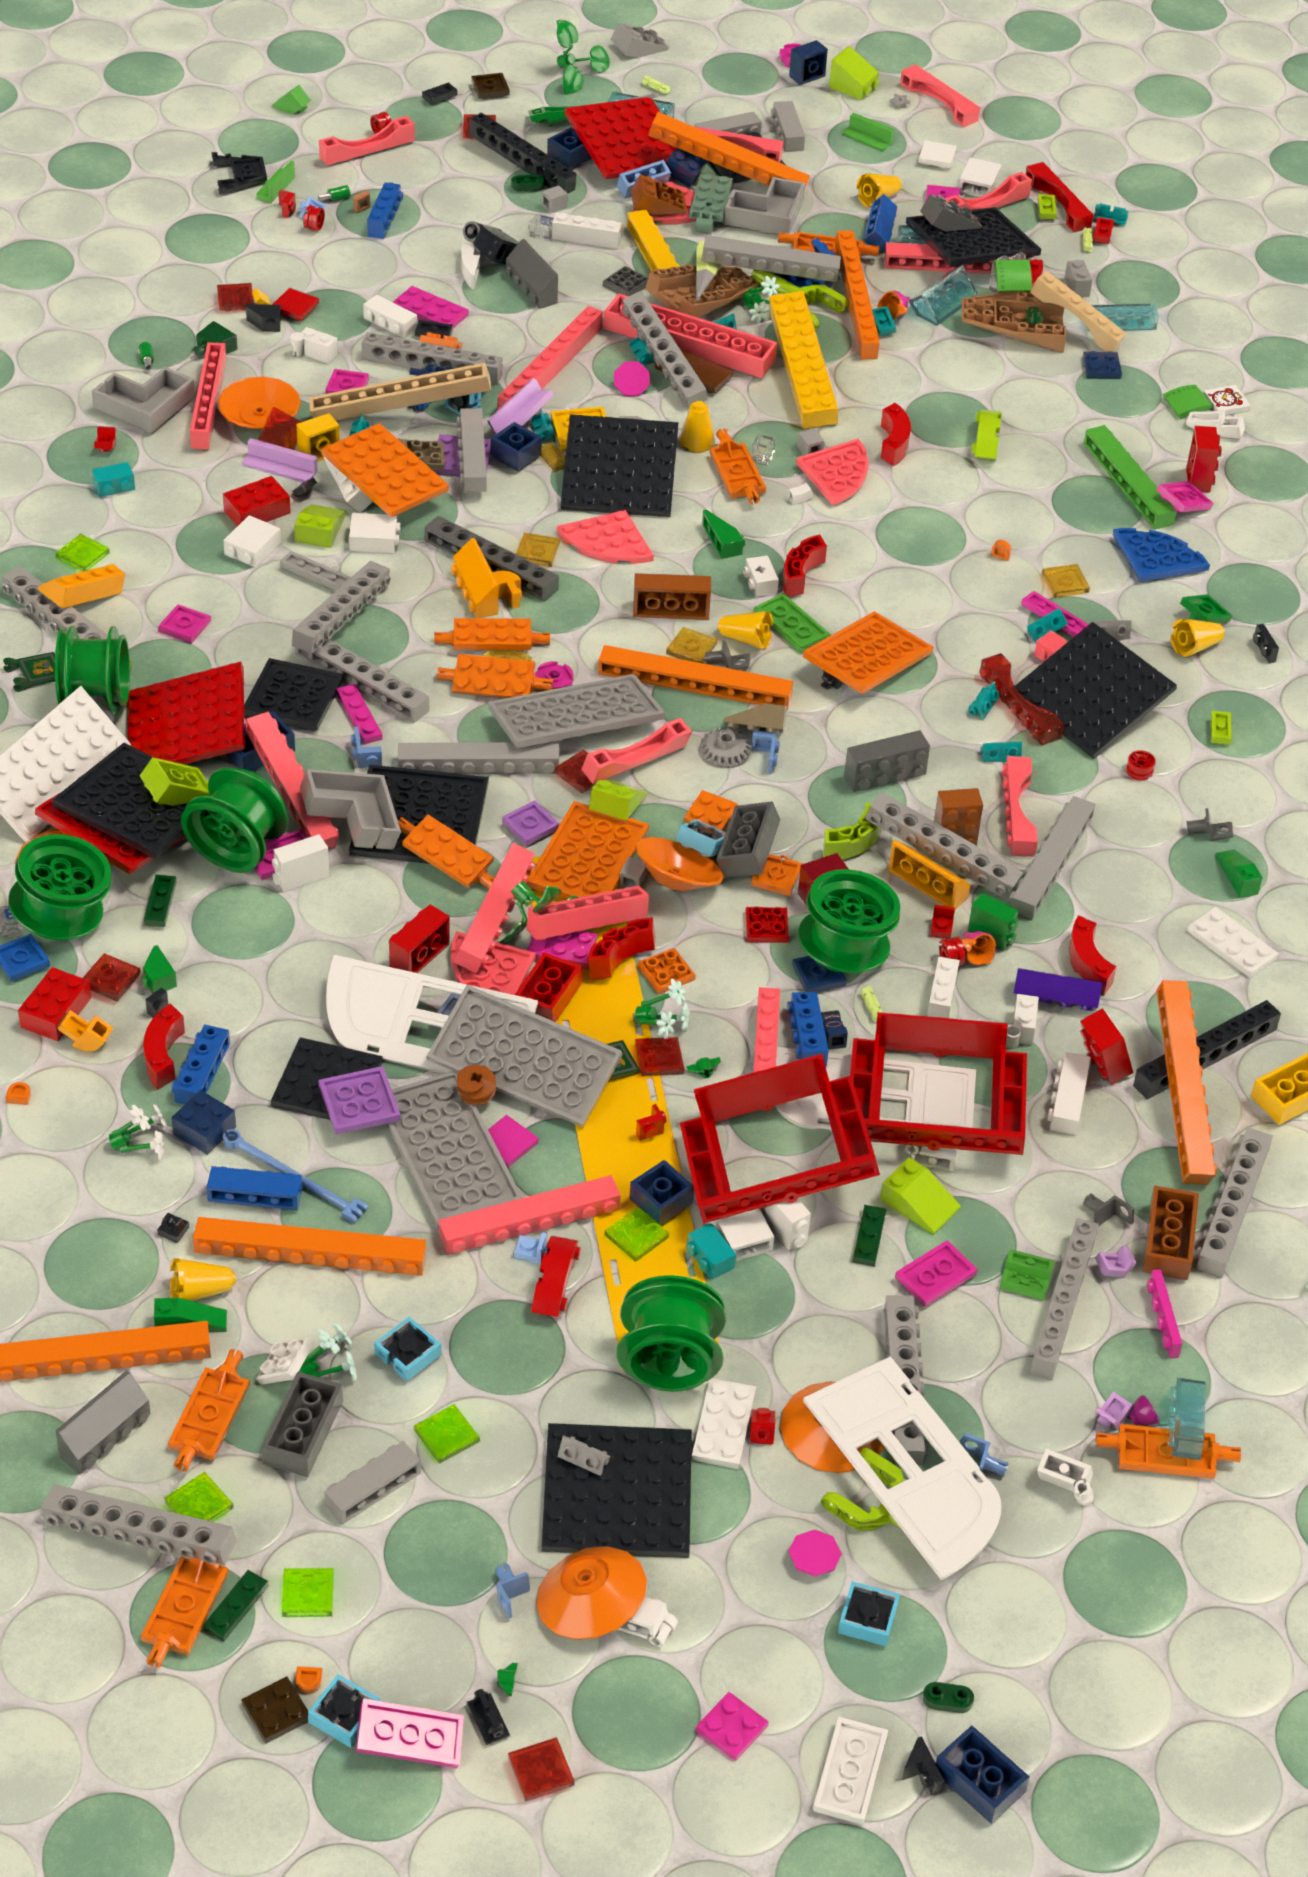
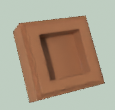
(361, 201)

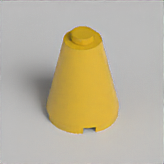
(874, 185)
(697, 429)
(748, 628)
(1194, 636)
(199, 1280)

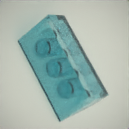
(943, 296)

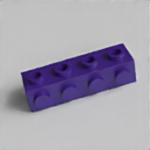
(1058, 988)

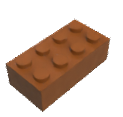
(671, 596)
(1171, 1232)

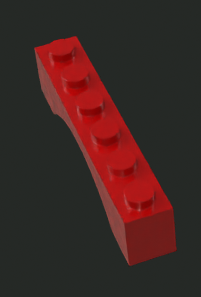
(1046, 181)

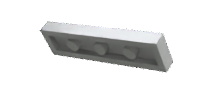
(313, 571)

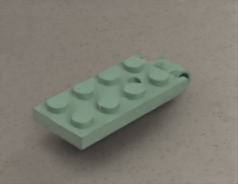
(710, 201)

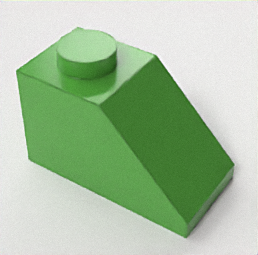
(293, 101)

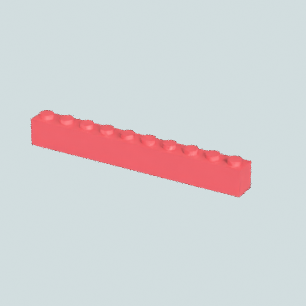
(557, 353)

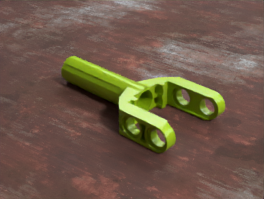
(811, 293)
(854, 1515)

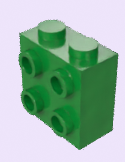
(994, 918)

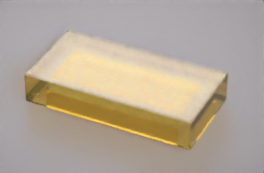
(553, 456)

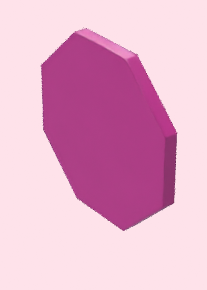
(631, 378)
(815, 1553)

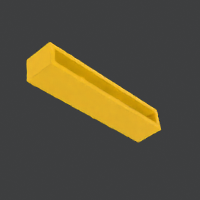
(650, 241)

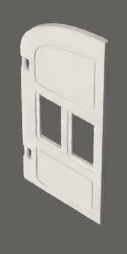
(378, 1003)
(933, 1095)
(938, 1509)

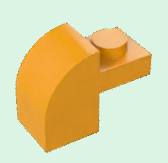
(509, 587)
(86, 1035)

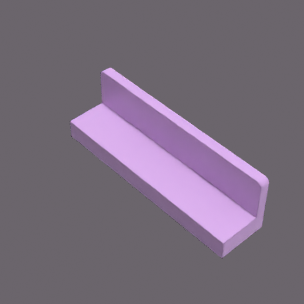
(520, 406)
(280, 461)

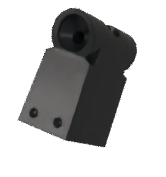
(490, 241)

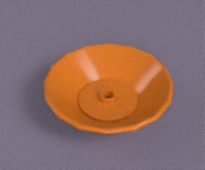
(252, 398)
(677, 866)
(810, 1440)
(591, 1593)

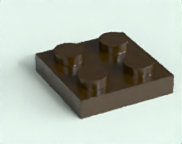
(490, 85)
(275, 1709)

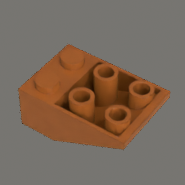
(657, 197)

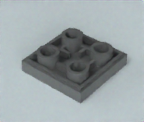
(626, 281)

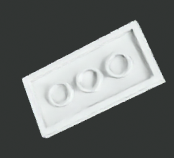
(1232, 942)
(724, 1423)
(850, 1770)

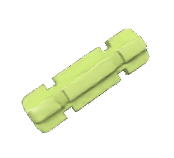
(648, 81)
(1087, 239)
(871, 1002)

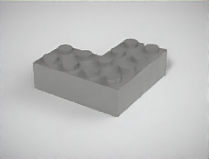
(768, 212)
(147, 403)
(357, 797)

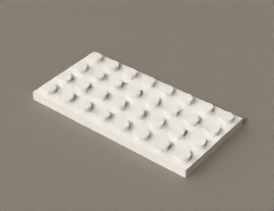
(52, 758)

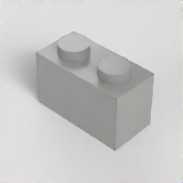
(1078, 278)

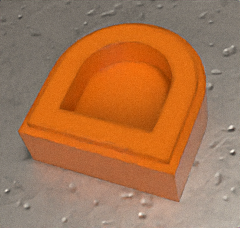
(1001, 549)
(18, 1093)
(308, 1679)

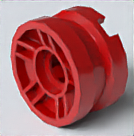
(379, 121)
(314, 218)
(1140, 765)
(952, 949)

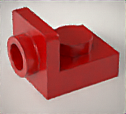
(942, 922)

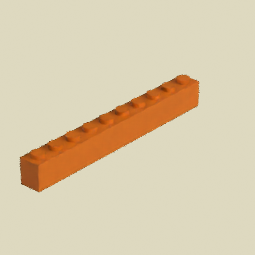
(721, 151)
(857, 295)
(695, 677)
(1185, 1082)
(310, 1246)
(104, 1351)

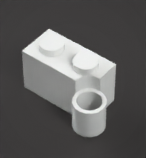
(1023, 1022)

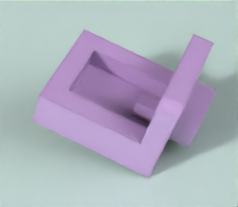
(1116, 1264)
(1114, 1411)

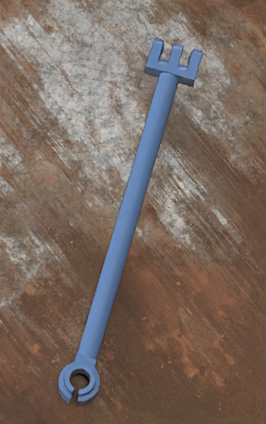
(350, 1212)

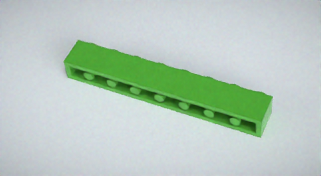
(1129, 477)

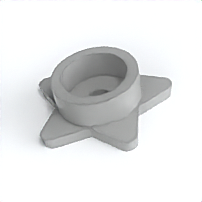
(900, 101)

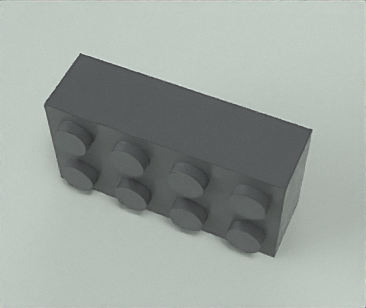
(886, 761)
(748, 839)
(302, 1424)

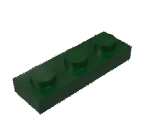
(160, 900)
(869, 1235)
(235, 1605)

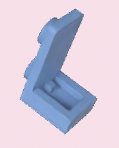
(766, 742)
(366, 755)

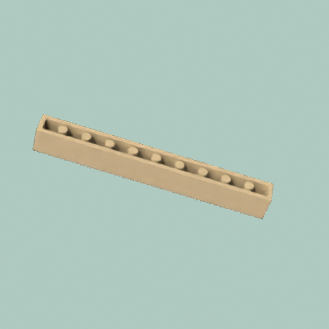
(402, 392)

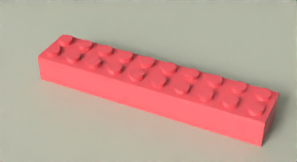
(702, 338)

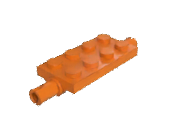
(803, 240)
(737, 468)
(491, 634)
(493, 676)
(448, 851)
(209, 1412)
(1148, 1451)
(183, 1608)

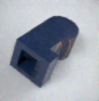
(834, 1028)

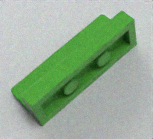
(869, 132)
(277, 182)

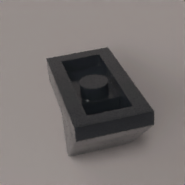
(922, 1764)

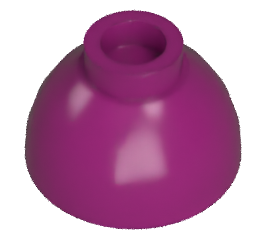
(1144, 1413)

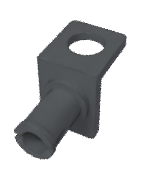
(725, 657)
(1206, 825)
(1105, 1210)

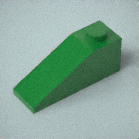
(723, 535)
(1240, 872)
(179, 1311)

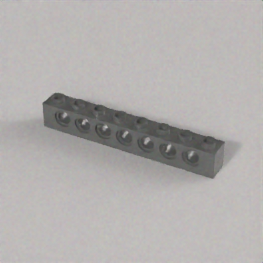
(533, 577)

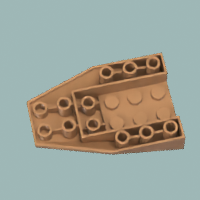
(677, 288)
(1006, 316)

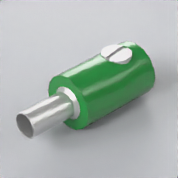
(336, 193)
(146, 354)

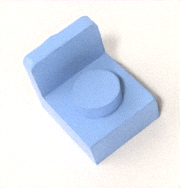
(310, 201)
(531, 1248)

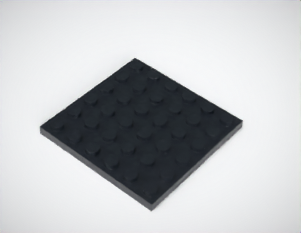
(994, 239)
(619, 465)
(1095, 688)
(445, 796)
(119, 804)
(635, 1503)

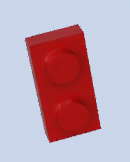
(1103, 230)

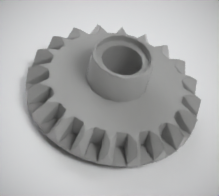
(725, 747)

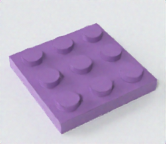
(451, 455)
(359, 1100)

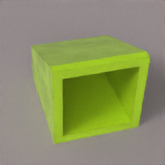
(853, 74)

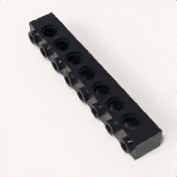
(521, 152)
(1214, 1045)

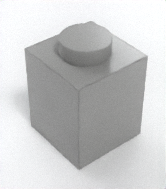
(554, 199)
(809, 441)
(633, 873)

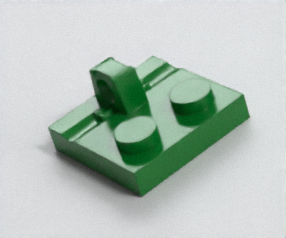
(1205, 609)

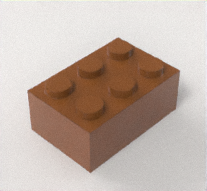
(960, 812)

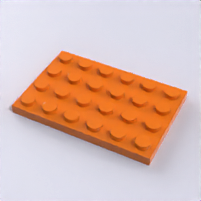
(385, 470)
(868, 652)
(586, 853)

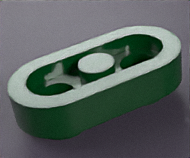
(527, 182)
(1034, 315)
(948, 1698)

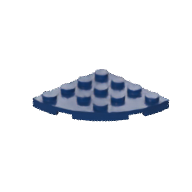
(1158, 554)

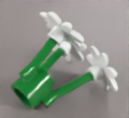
(121, 1137)

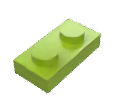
(1047, 207)
(1221, 727)

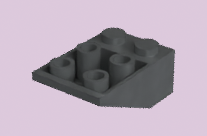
(948, 215)

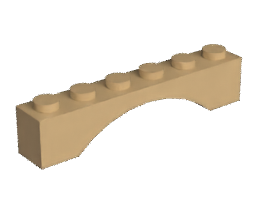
(1105, 332)

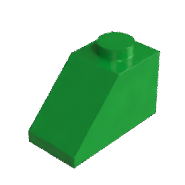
(158, 972)

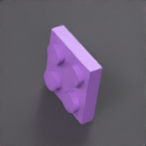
(530, 823)

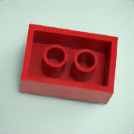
(1203, 457)
(260, 499)
(420, 940)
(552, 984)
(51, 1001)
(1106, 1047)

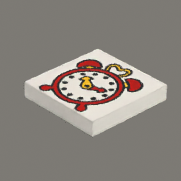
(1227, 399)

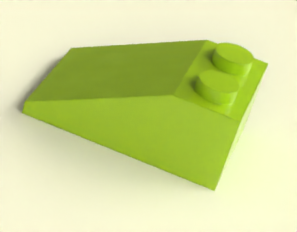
(318, 525)
(173, 782)
(615, 798)
(919, 1196)

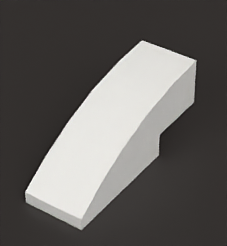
(470, 264)
(1226, 426)

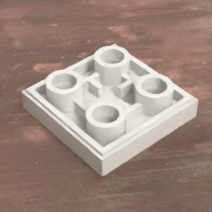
(937, 154)
(284, 1361)

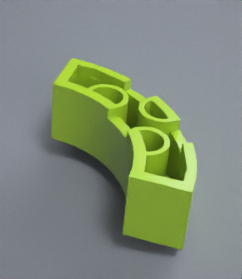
(987, 441)
(851, 840)

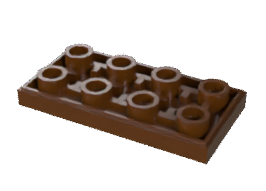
(711, 374)

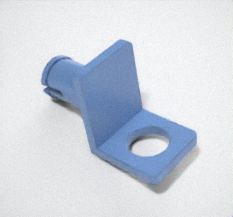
(985, 1461)
(510, 1586)

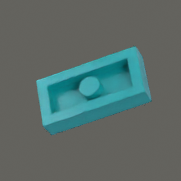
(884, 321)

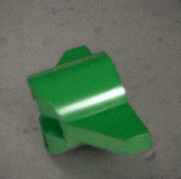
(704, 1066)
(506, 1678)

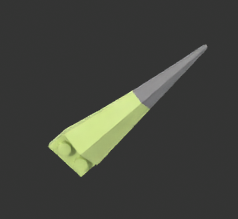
(704, 271)

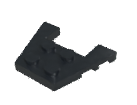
(246, 171)

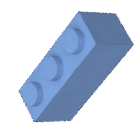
(657, 171)

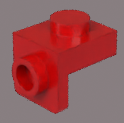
(288, 203)
(105, 438)
(651, 1125)
(762, 1426)

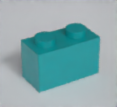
(113, 479)
(711, 1251)

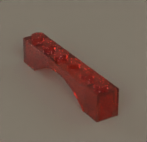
(1041, 723)

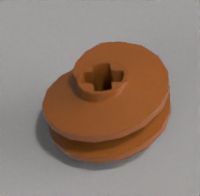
(476, 1084)

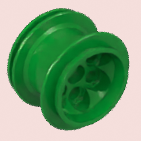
(94, 664)
(235, 819)
(59, 887)
(849, 921)
(671, 1333)

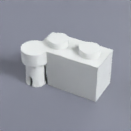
(314, 345)
(940, 1159)
(1068, 1475)
(651, 1620)

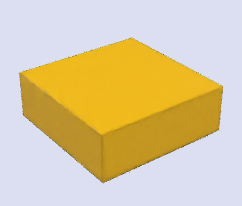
(260, 298)

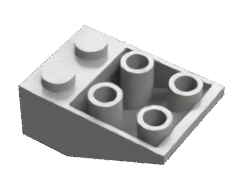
(637, 41)

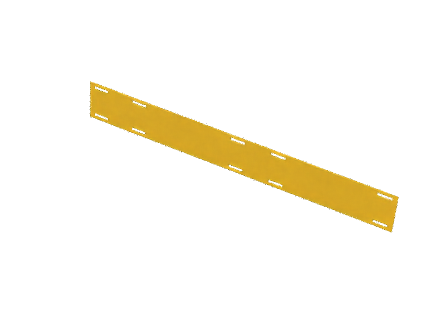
(609, 1138)

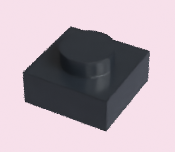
(305, 487)
(156, 1002)

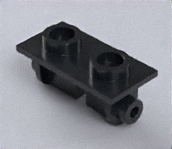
(487, 1717)

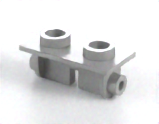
(1117, 628)
(582, 1455)

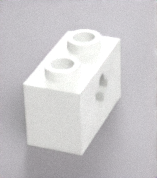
(761, 576)

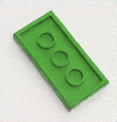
(793, 623)

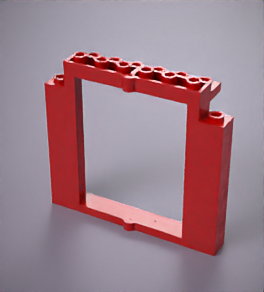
(943, 1038)
(764, 1091)

